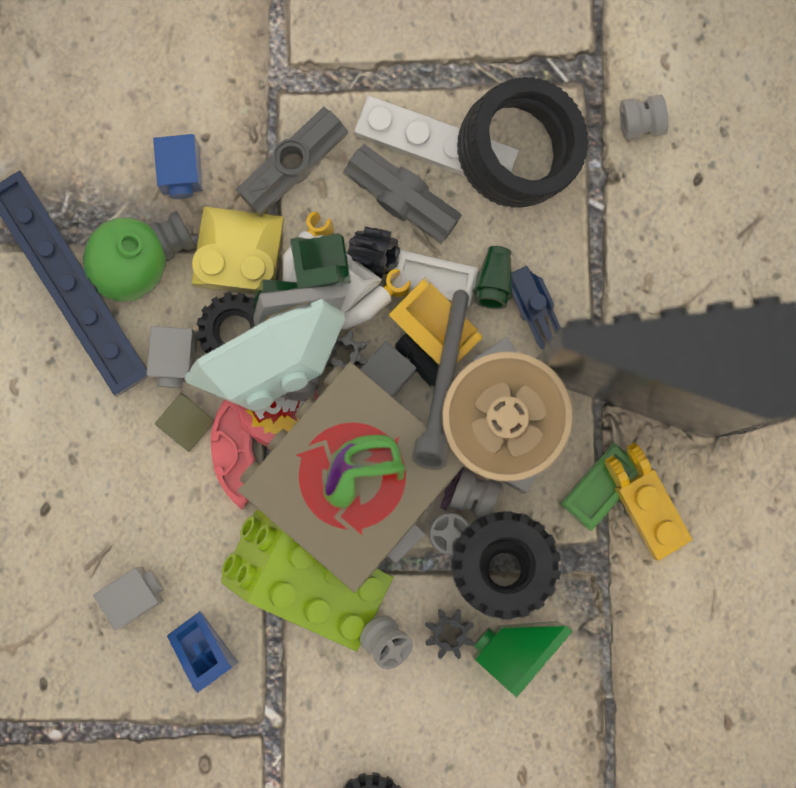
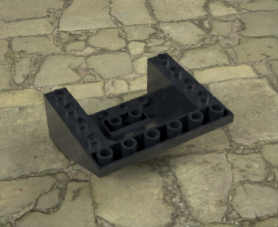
(692, 371)

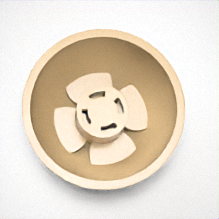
(489, 392)

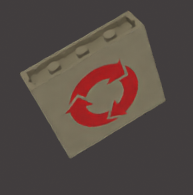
(292, 477)

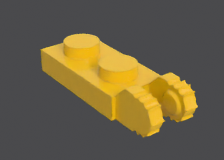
(648, 505)

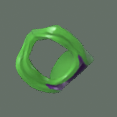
(339, 481)

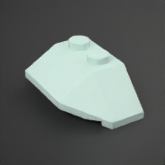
(270, 357)

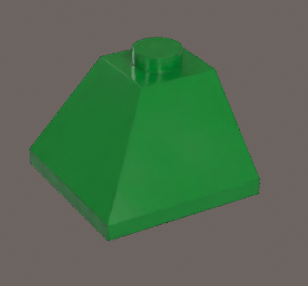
(519, 651)

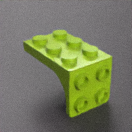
(290, 583)

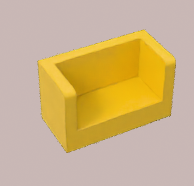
(425, 318)

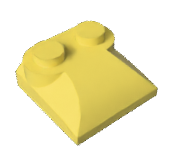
(236, 250)

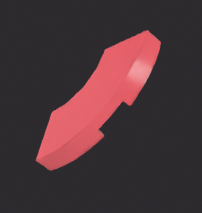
(231, 451)

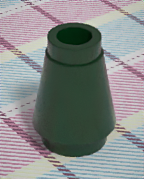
(494, 280)

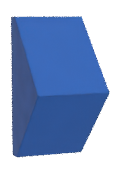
(201, 651)

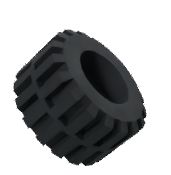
(542, 573)

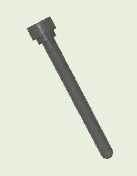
(431, 448)

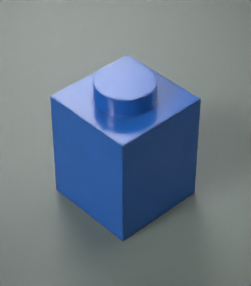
(178, 165)

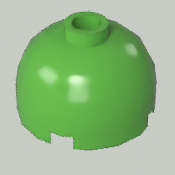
(124, 259)

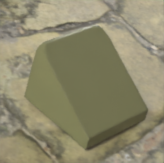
(184, 422)

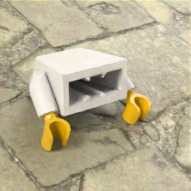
(363, 294)

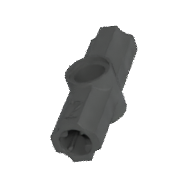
(310, 142)
(402, 193)

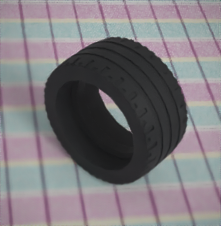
(562, 122)

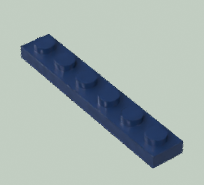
(69, 286)

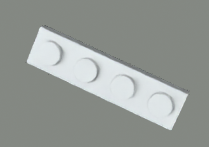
(418, 135)

